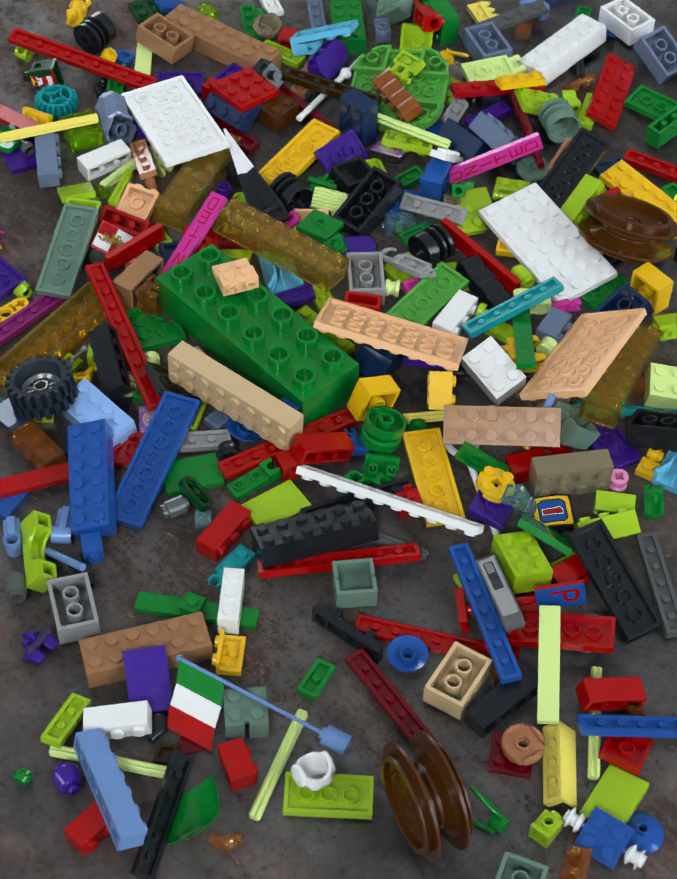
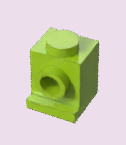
(546, 828)

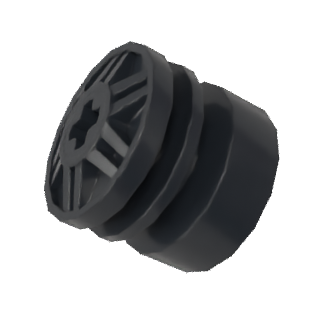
(94, 32)
(292, 191)
(431, 244)

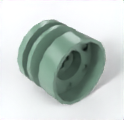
(558, 120)

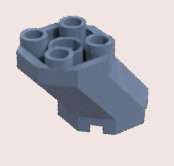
(115, 117)

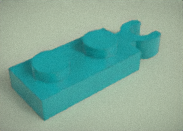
(239, 558)

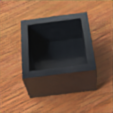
(349, 173)

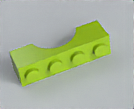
(35, 533)

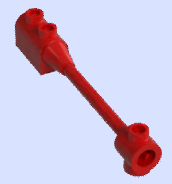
(426, 17)

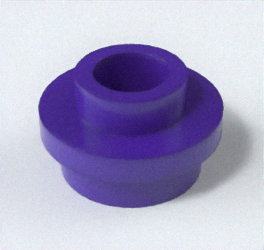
(224, 189)

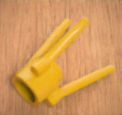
(447, 54)

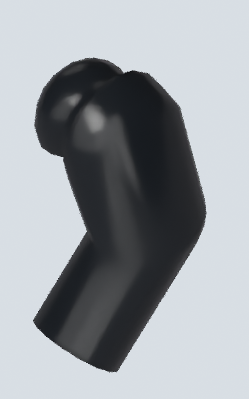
(100, 86)
(161, 727)

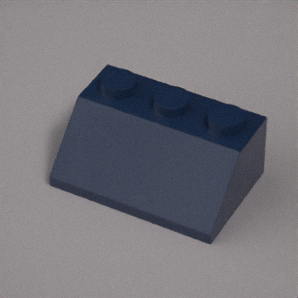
(221, 109)
(463, 139)

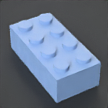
(94, 405)

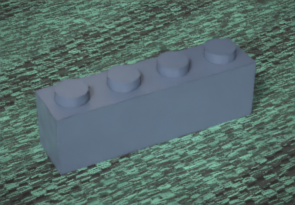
(47, 160)

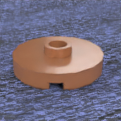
(523, 735)

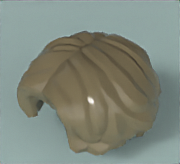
(268, 25)

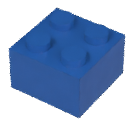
(435, 179)

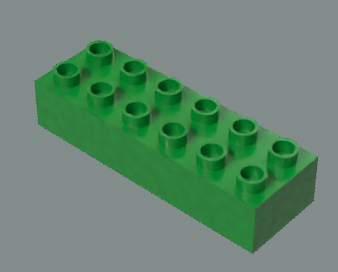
(258, 337)

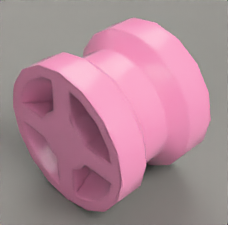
(621, 483)

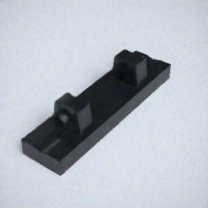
(334, 624)

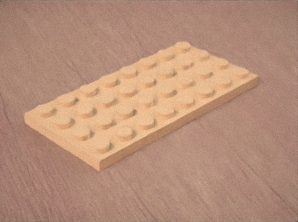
(391, 334)
(583, 354)

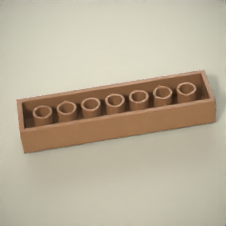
(222, 41)

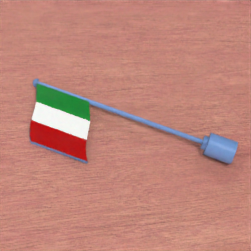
(199, 703)

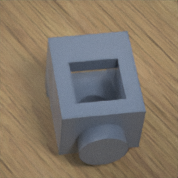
(381, 30)

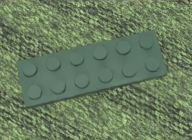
(67, 251)

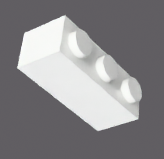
(104, 159)
(456, 312)
(231, 600)
(120, 719)

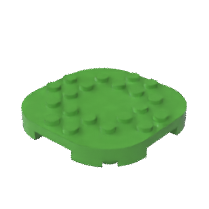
(427, 87)

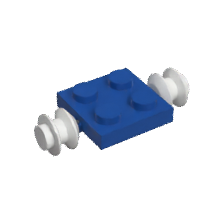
(605, 837)

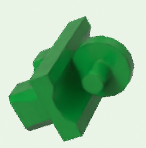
(325, 182)
(381, 462)
(653, 502)

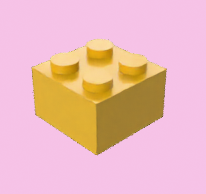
(653, 286)
(440, 389)
(371, 393)

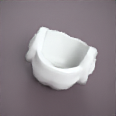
(313, 770)

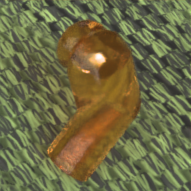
(226, 843)

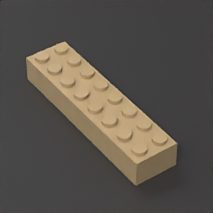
(234, 395)

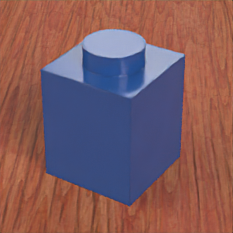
(92, 547)

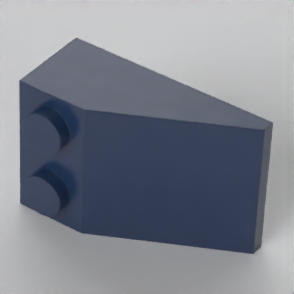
(625, 298)

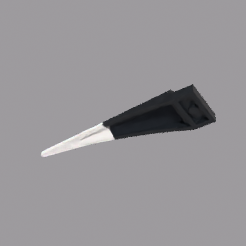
(255, 188)

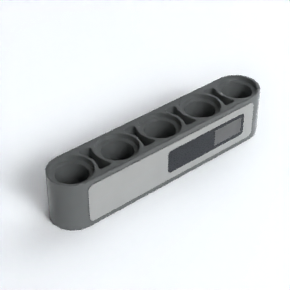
(500, 593)

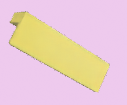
(559, 765)

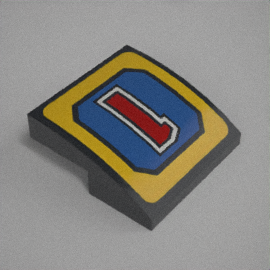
(555, 512)

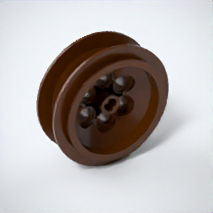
(628, 228)
(426, 796)

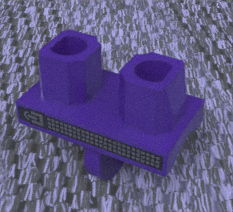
(45, 639)

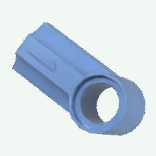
(61, 530)
(12, 536)

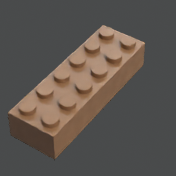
(502, 426)
(180, 635)

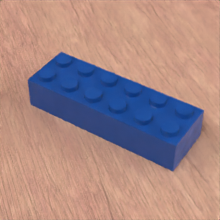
(91, 478)

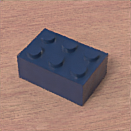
(359, 114)

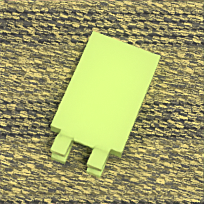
(492, 67)

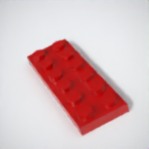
(610, 91)
(577, 632)

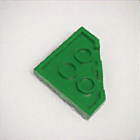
(154, 331)

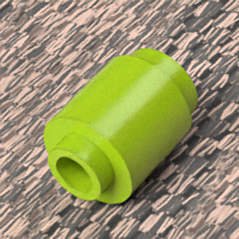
(526, 277)

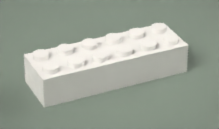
(565, 47)

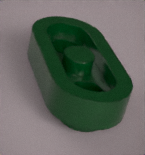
(195, 493)

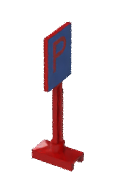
(556, 594)

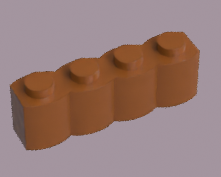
(396, 95)

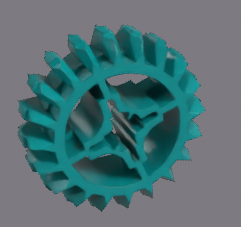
(57, 100)

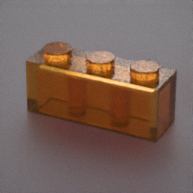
(37, 446)

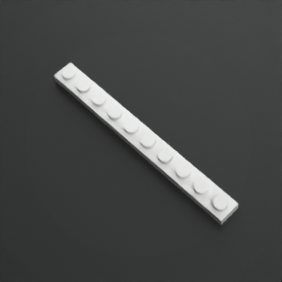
(396, 502)

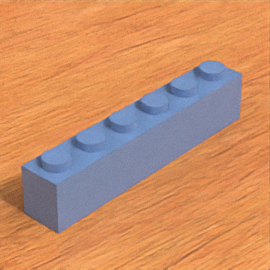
(109, 789)

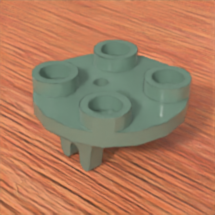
(529, 170)

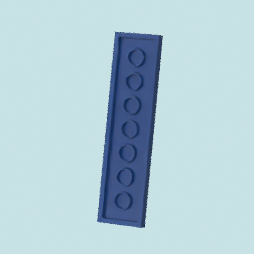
(154, 458)

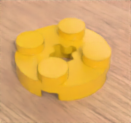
(486, 480)

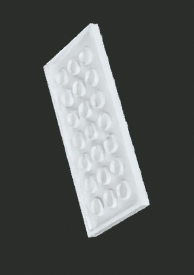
(175, 121)
(547, 242)

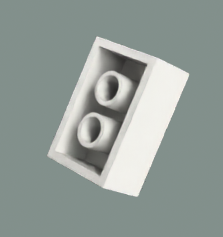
(626, 20)
(493, 371)

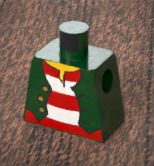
(44, 73)

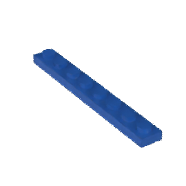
(485, 613)

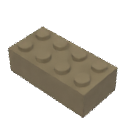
(571, 473)

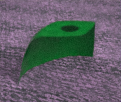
(195, 812)

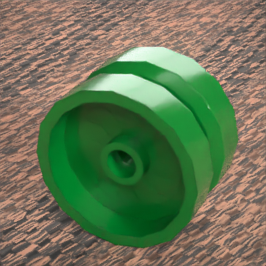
(382, 429)

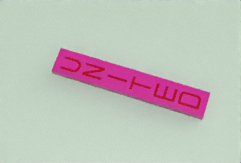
(496, 157)
(197, 230)

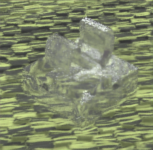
(455, 71)

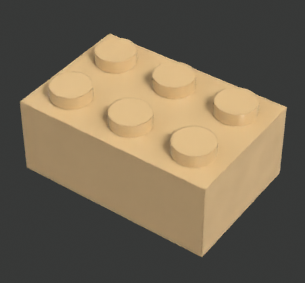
(457, 680)

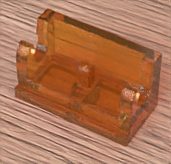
(148, 298)
(575, 864)

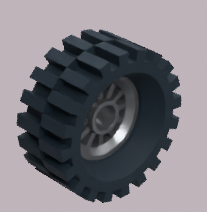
(41, 387)

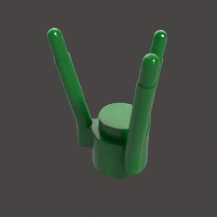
(497, 820)

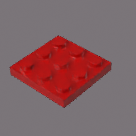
(244, 89)

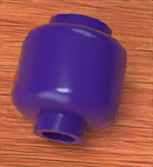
(67, 778)

